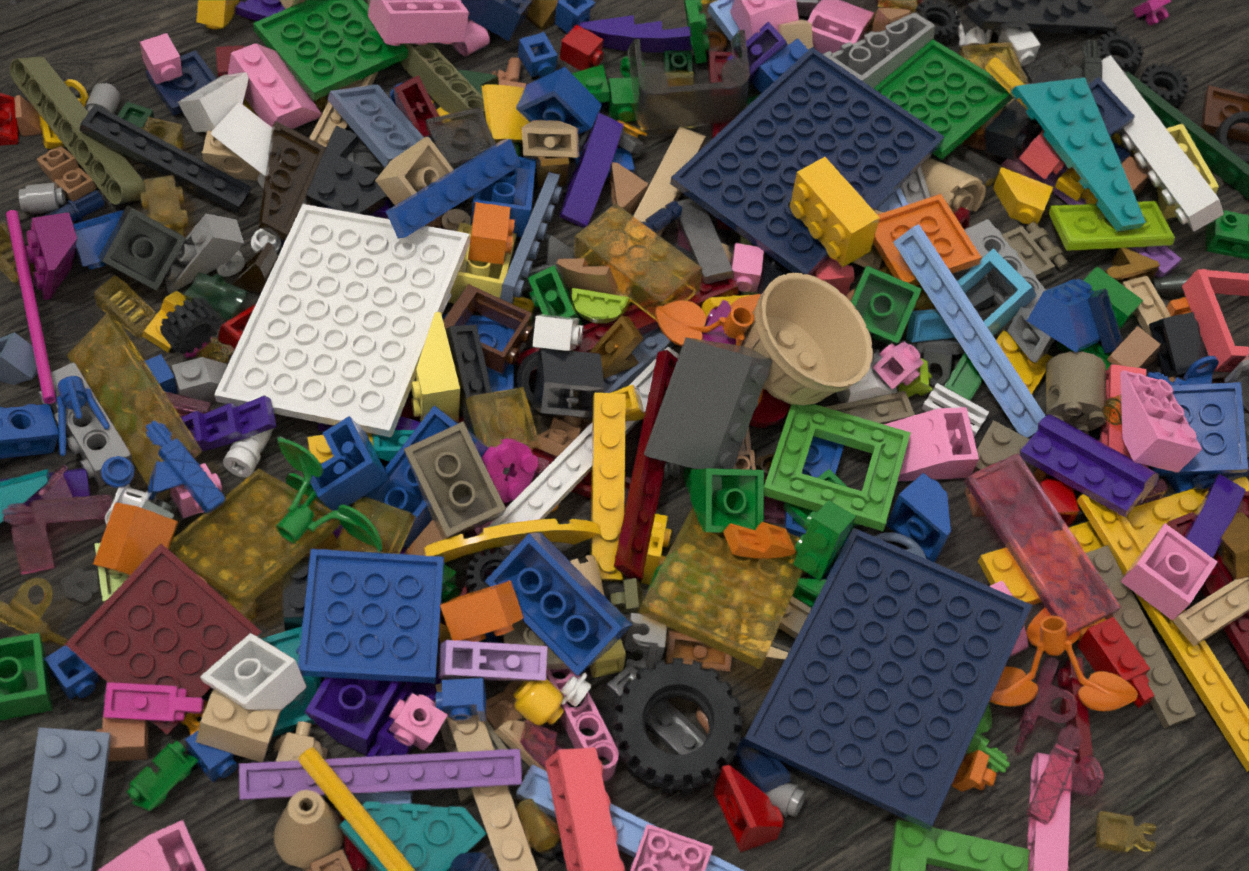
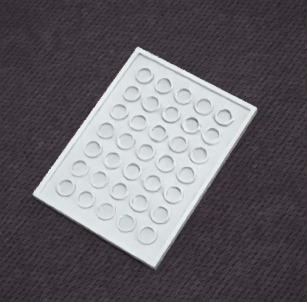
(344, 319)

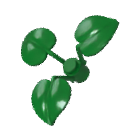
(300, 517)

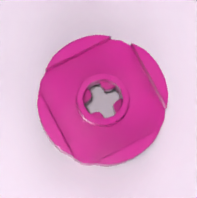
(521, 463)

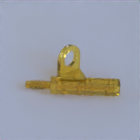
(26, 616)

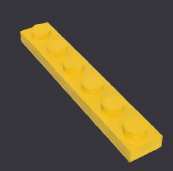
(608, 479)

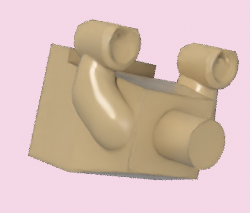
(293, 745)

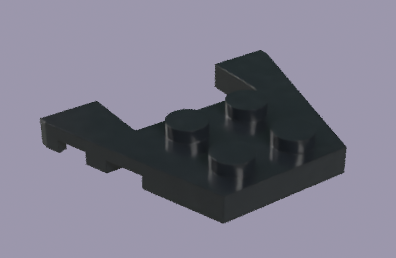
(342, 183)

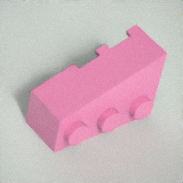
(419, 21)

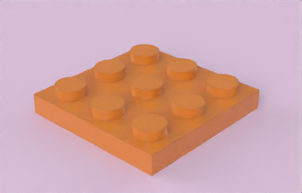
(940, 228)

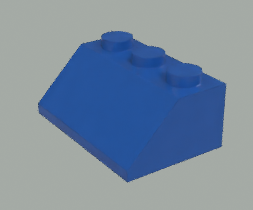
(1066, 315)

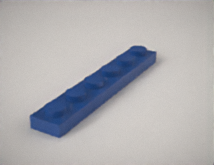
(453, 188)

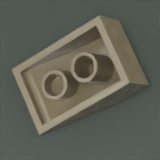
(454, 481)

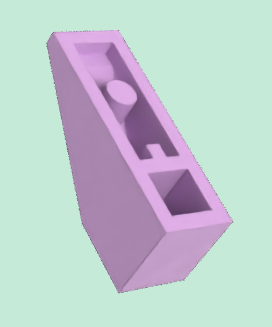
(492, 661)

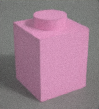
(161, 58)
(747, 267)

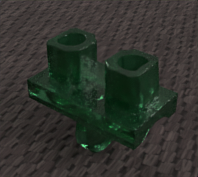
(219, 294)

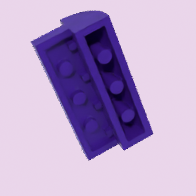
(1088, 465)

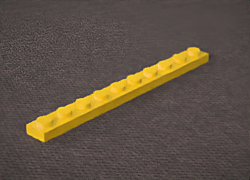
(1196, 661)

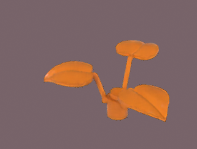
(687, 319)
(1049, 633)

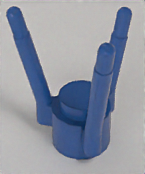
(74, 396)

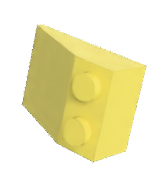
(480, 274)
(436, 375)

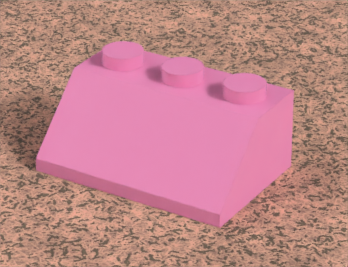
(272, 87)

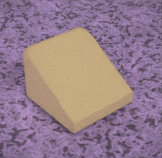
(797, 29)

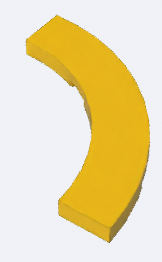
(513, 534)

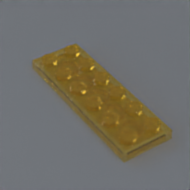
(128, 392)

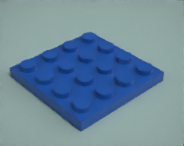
(371, 616)

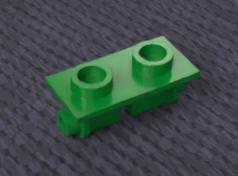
(151, 789)

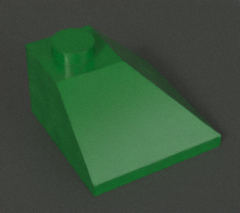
(727, 498)

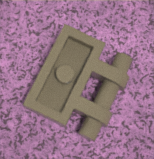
(1031, 254)

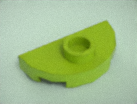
(599, 306)

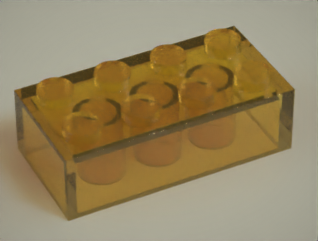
(639, 259)

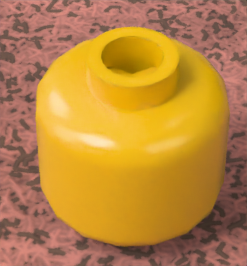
(539, 702)

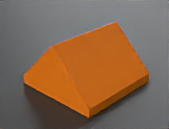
(132, 537)

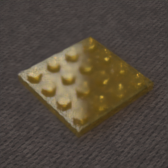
(238, 542)

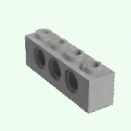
(985, 238)
(86, 438)

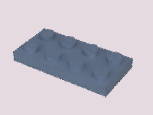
(375, 120)
(65, 800)

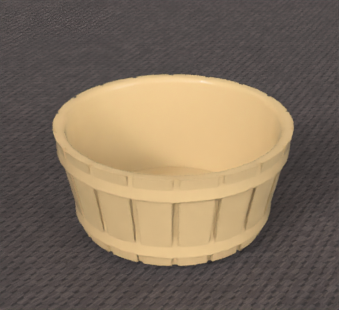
(811, 337)

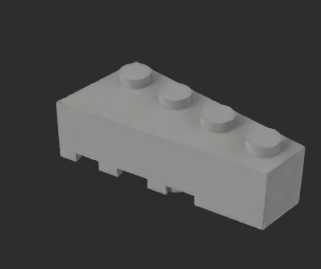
(885, 50)

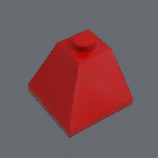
(746, 810)

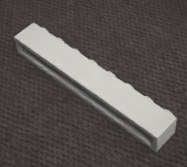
(1162, 155)

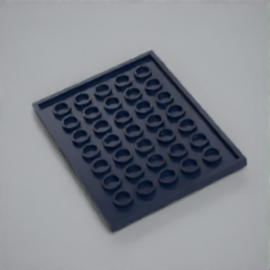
(803, 116)
(889, 678)

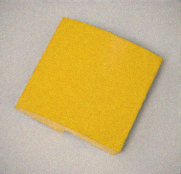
(501, 112)

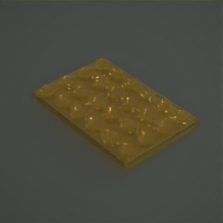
(721, 596)

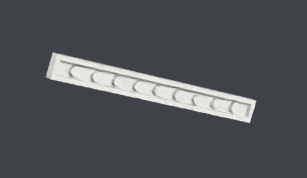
(565, 470)

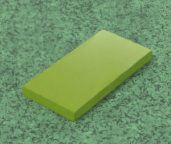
(1088, 228)

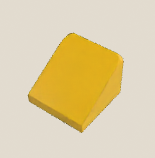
(634, 408)

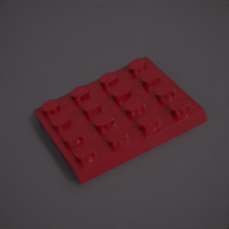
(161, 629)

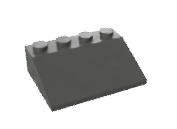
(708, 405)

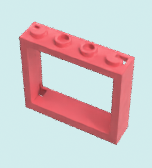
(1213, 328)

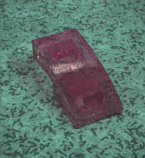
(538, 742)

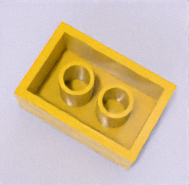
(833, 212)

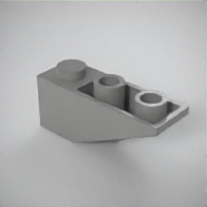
(204, 249)

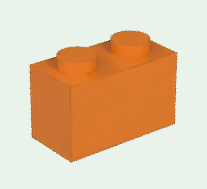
(491, 233)
(482, 612)

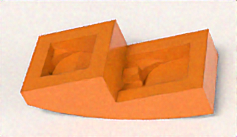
(762, 543)

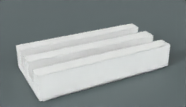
(949, 399)

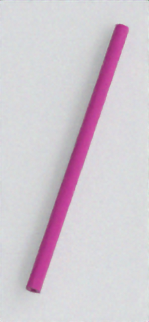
(31, 308)

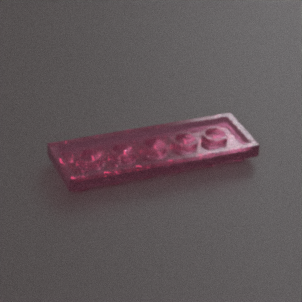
(1042, 543)

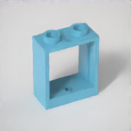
(1021, 298)

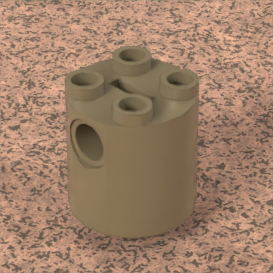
(1076, 390)

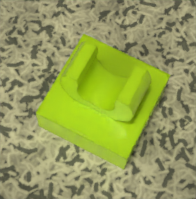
(920, 384)

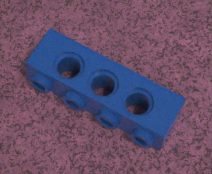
(27, 431)

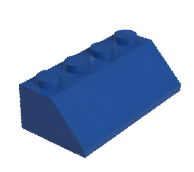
(402, 488)
(560, 603)

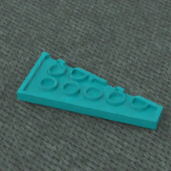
(1082, 142)

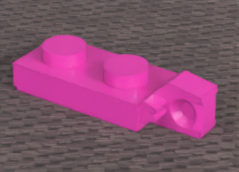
(149, 702)

